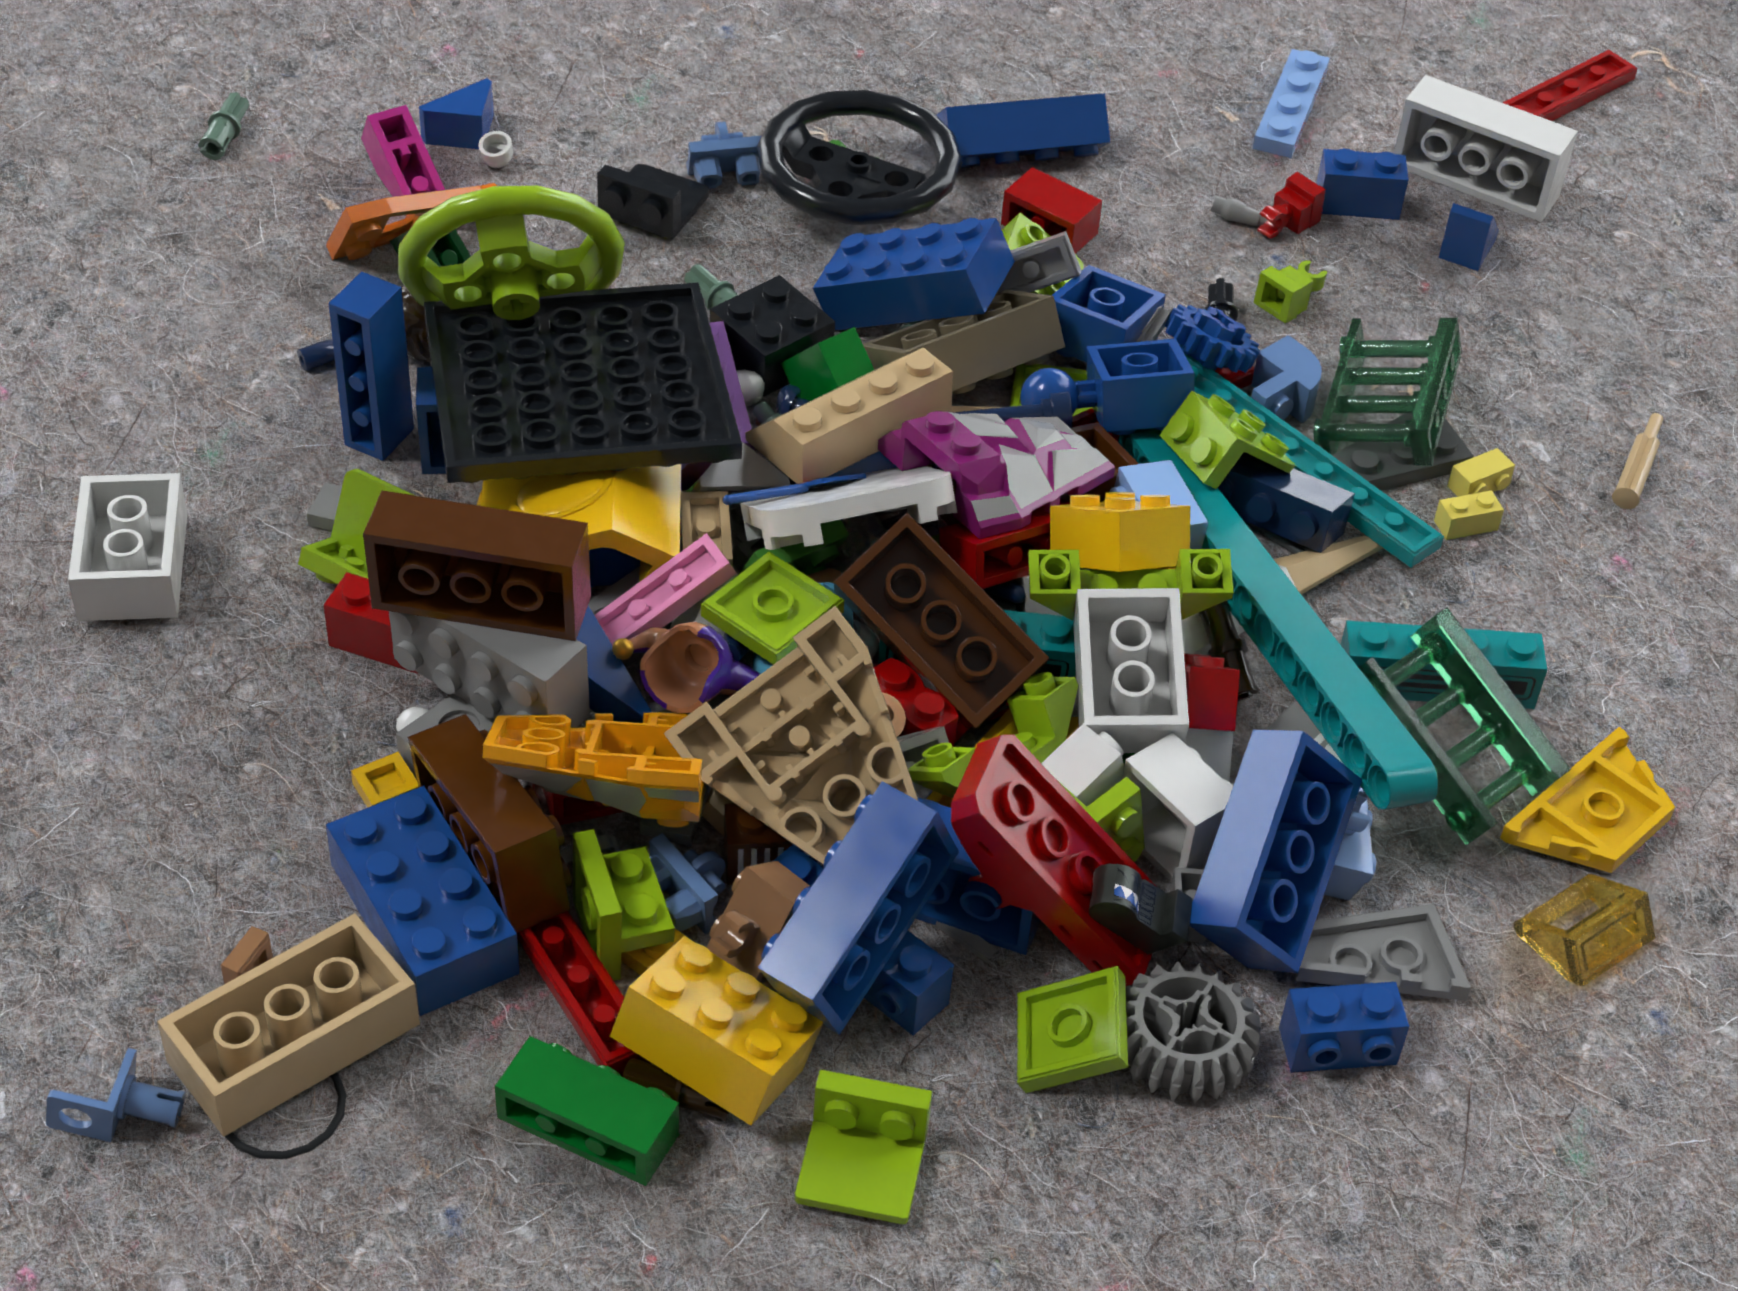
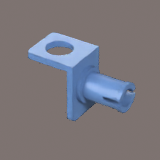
(126, 1098)

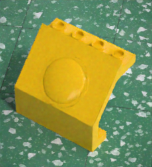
(623, 509)

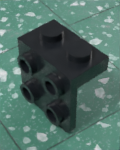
(649, 198)

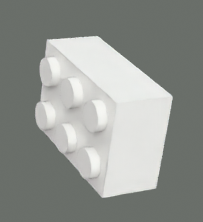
(128, 547)
(1131, 664)

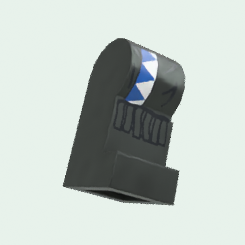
(1139, 909)

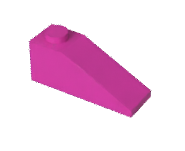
(399, 153)

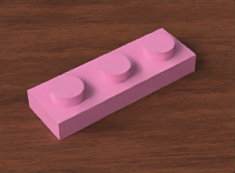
(667, 591)

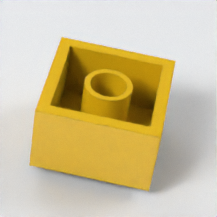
(1121, 531)

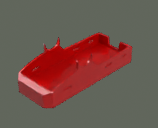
(1040, 849)

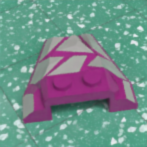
(999, 465)

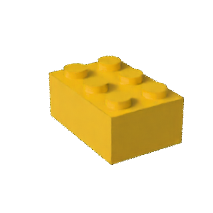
(716, 1029)

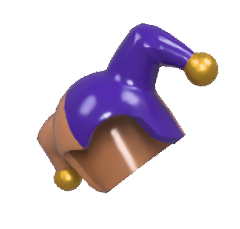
(685, 665)

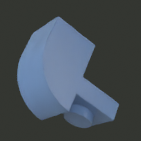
(1287, 379)

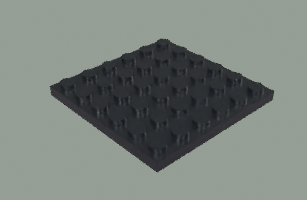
(580, 385)

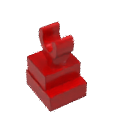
(1294, 207)

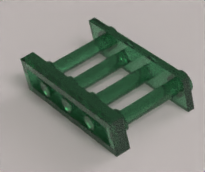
(1426, 405)
(1491, 705)

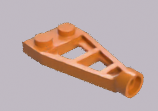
(365, 225)

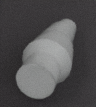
(1237, 211)

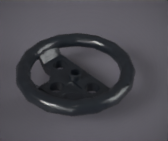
(851, 183)

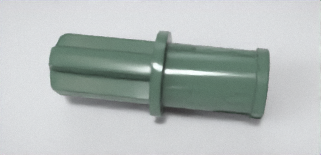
(223, 126)
(712, 289)

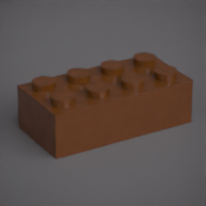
(478, 565)
(940, 622)
(494, 822)

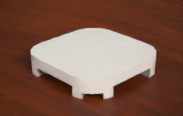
(798, 517)

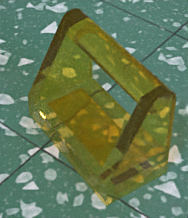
(1597, 941)

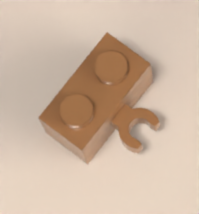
(756, 911)

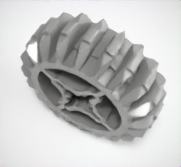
(1190, 1032)

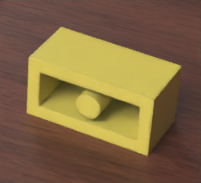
(1481, 474)
(1468, 515)

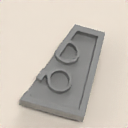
(1386, 947)

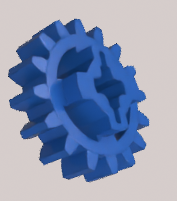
(1212, 338)

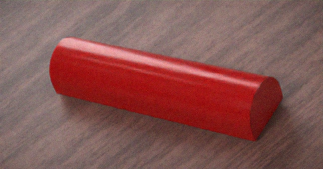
(579, 986)

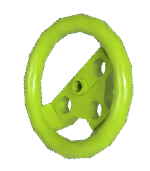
(508, 266)

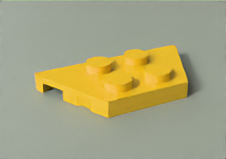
(1595, 810)

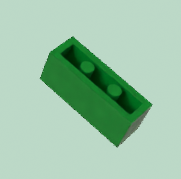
(587, 1109)

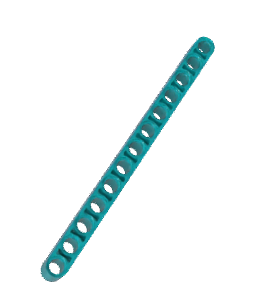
(1304, 650)

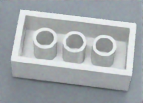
(1484, 147)

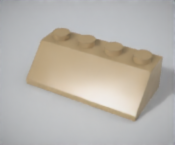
(850, 419)

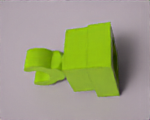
(1288, 290)

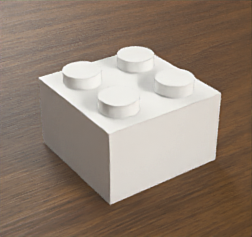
(1179, 803)

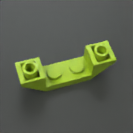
(1200, 575)
(1042, 720)

